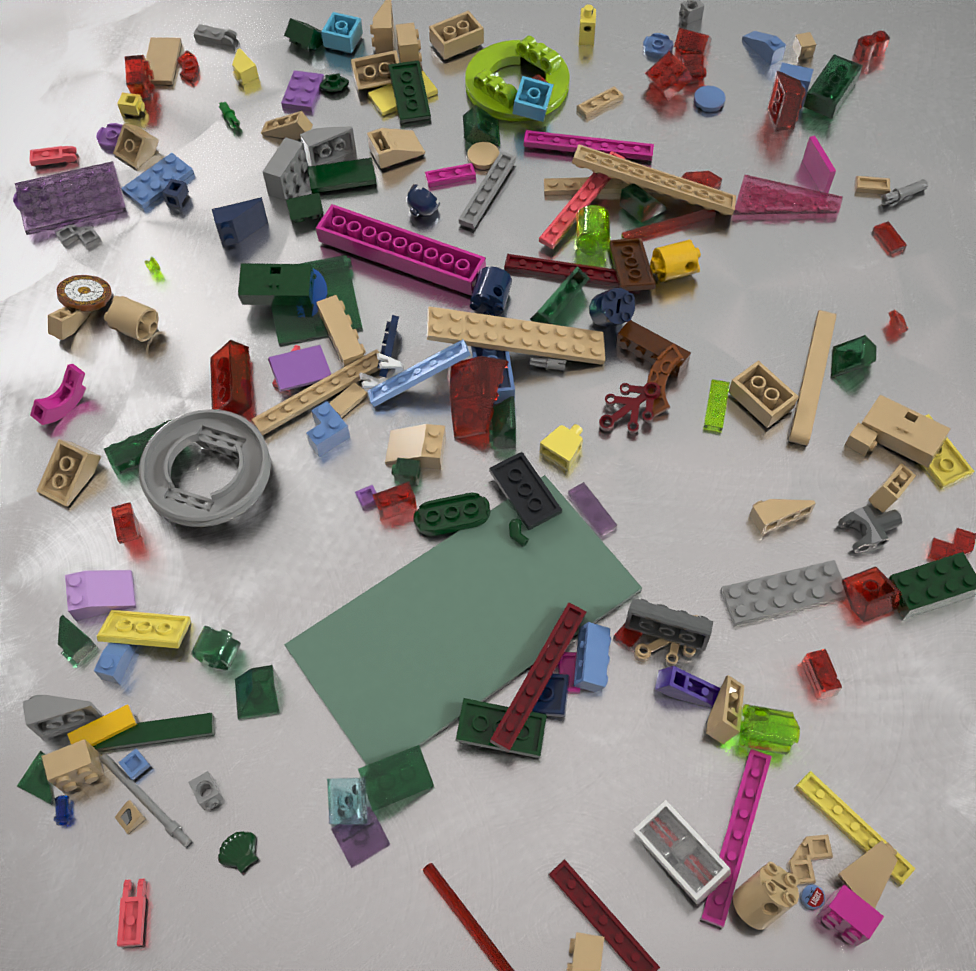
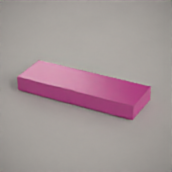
(450, 175)

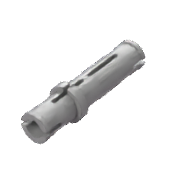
(899, 193)

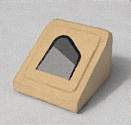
(129, 816)

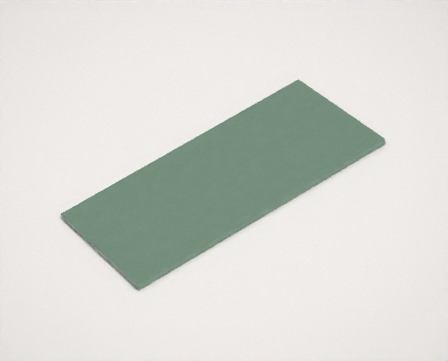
(455, 626)

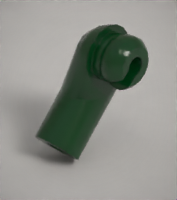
(515, 532)

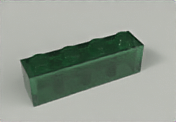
(560, 297)
(128, 452)

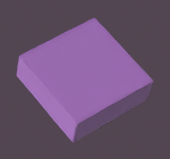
(365, 496)

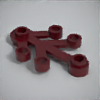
(631, 404)

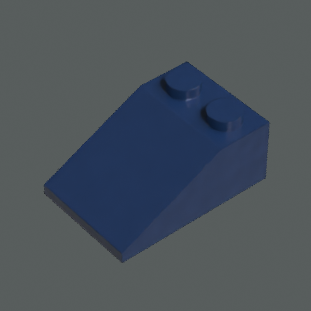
(239, 220)

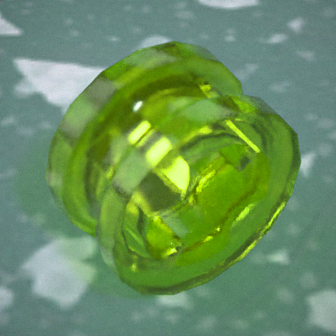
(152, 265)

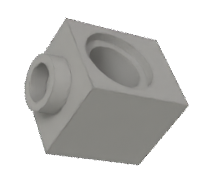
(691, 10)
(201, 783)

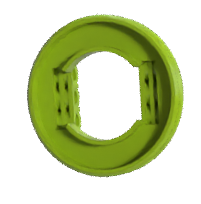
(498, 97)

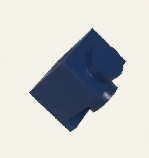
(175, 193)

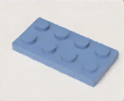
(151, 183)

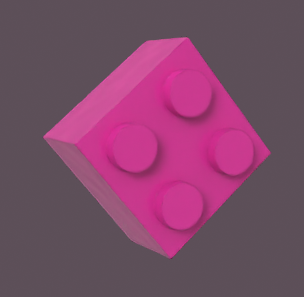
(850, 916)

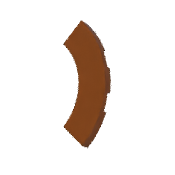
(659, 374)

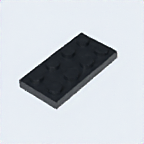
(525, 490)

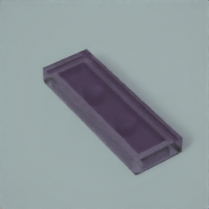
(592, 509)

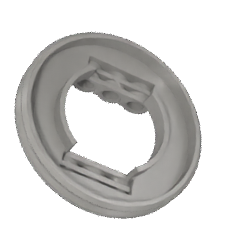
(214, 431)

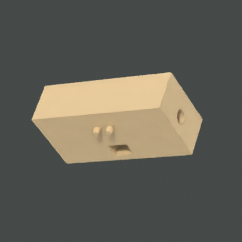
(906, 430)

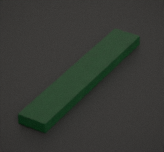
(161, 731)

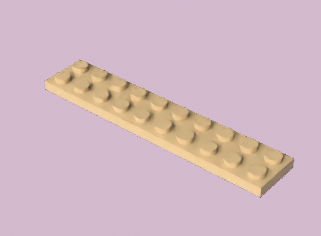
(654, 179)
(515, 335)

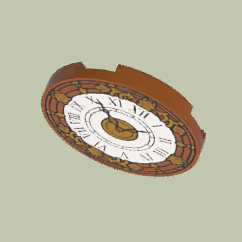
(84, 292)

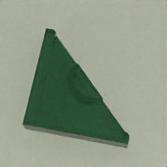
(36, 781)

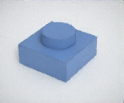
(134, 764)

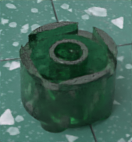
(216, 648)

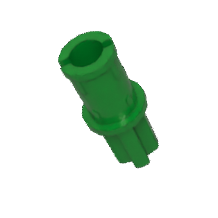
(229, 115)

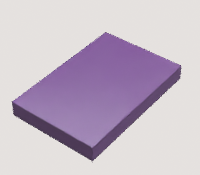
(299, 368)

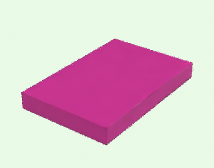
(818, 165)

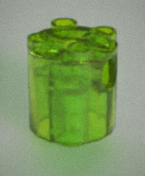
(592, 230)
(768, 729)

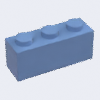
(592, 657)

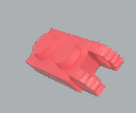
(52, 155)
(132, 915)

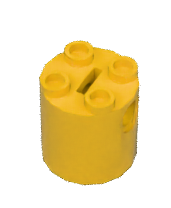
(675, 260)

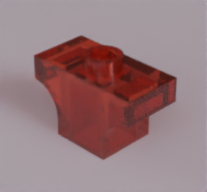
(125, 523)

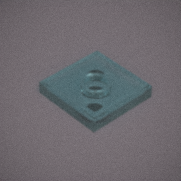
(347, 800)

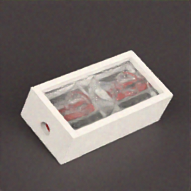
(682, 852)

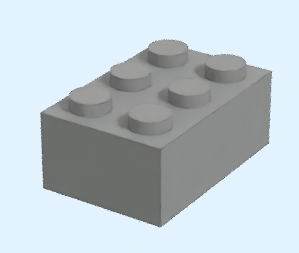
(285, 168)

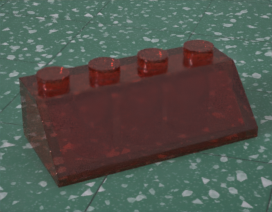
(231, 378)

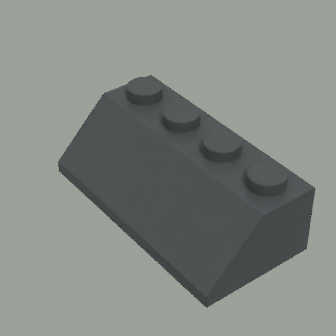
(669, 624)

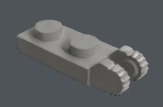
(215, 35)

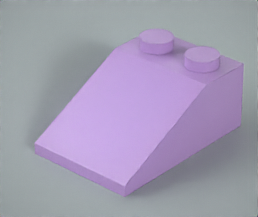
(99, 592)

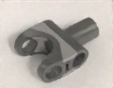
(871, 527)

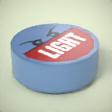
(812, 897)

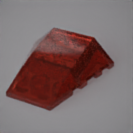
(472, 392)

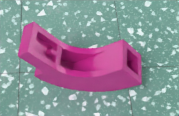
(62, 400)

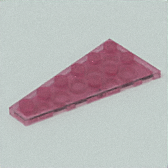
(773, 197)

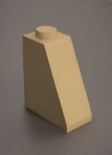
(870, 872)

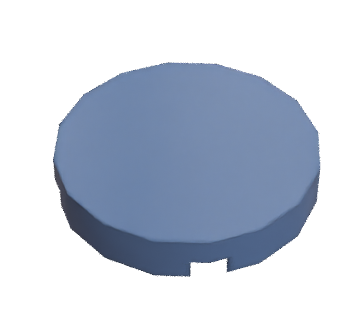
(657, 45)
(709, 98)

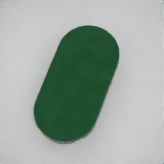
(451, 514)

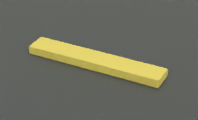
(849, 822)

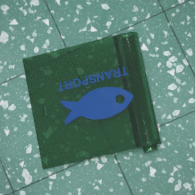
(302, 323)

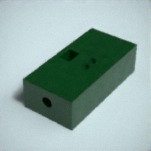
(276, 284)

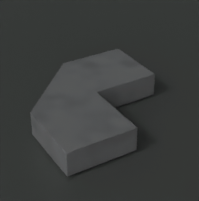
(71, 233)

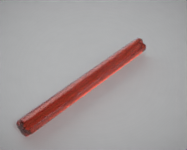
(668, 224)
(466, 918)

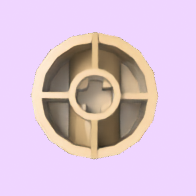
(132, 318)
(766, 896)

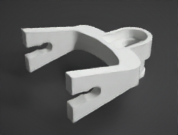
(390, 363)

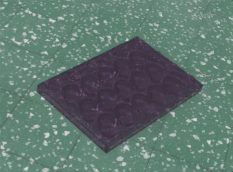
(69, 198)

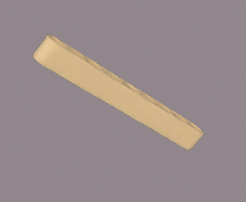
(812, 378)

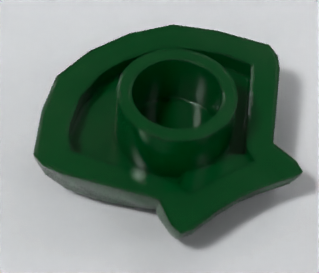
(334, 82)
(238, 850)

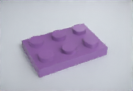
(302, 91)

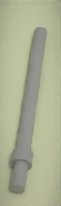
(171, 827)

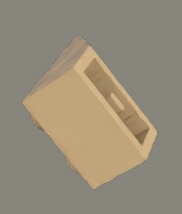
(393, 146)

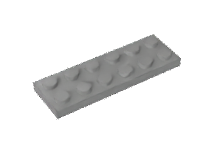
(783, 592)

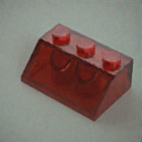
(785, 101)

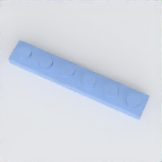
(418, 373)

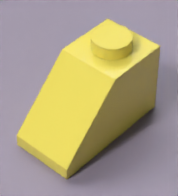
(244, 68)

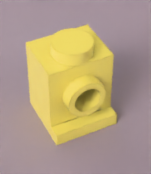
(130, 104)

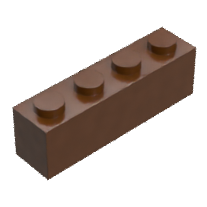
(648, 345)

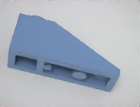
(766, 45)
(114, 662)

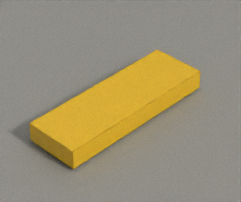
(104, 727)

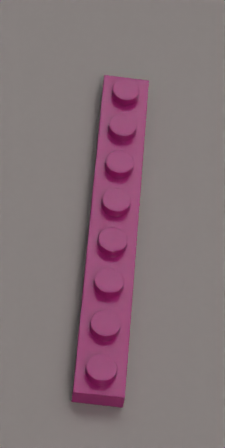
(570, 143)
(737, 835)

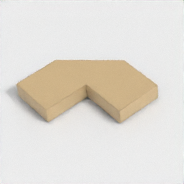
(810, 849)

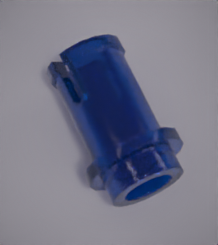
(62, 810)

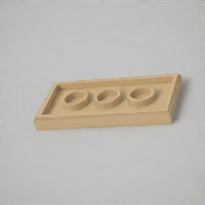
(163, 58)

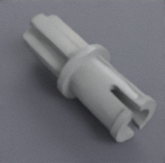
(547, 362)

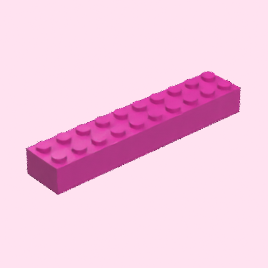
(400, 249)

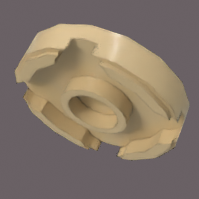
(482, 155)

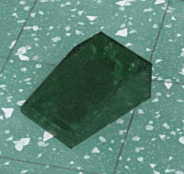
(396, 777)

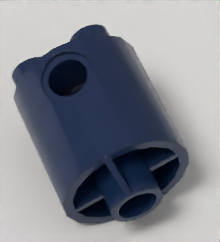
(491, 291)
(612, 307)

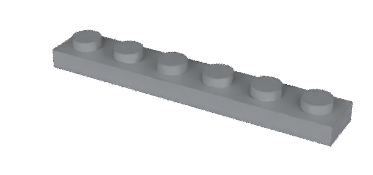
(487, 190)

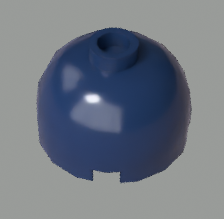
(421, 201)

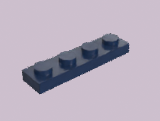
(388, 340)

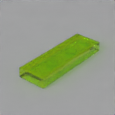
(716, 405)

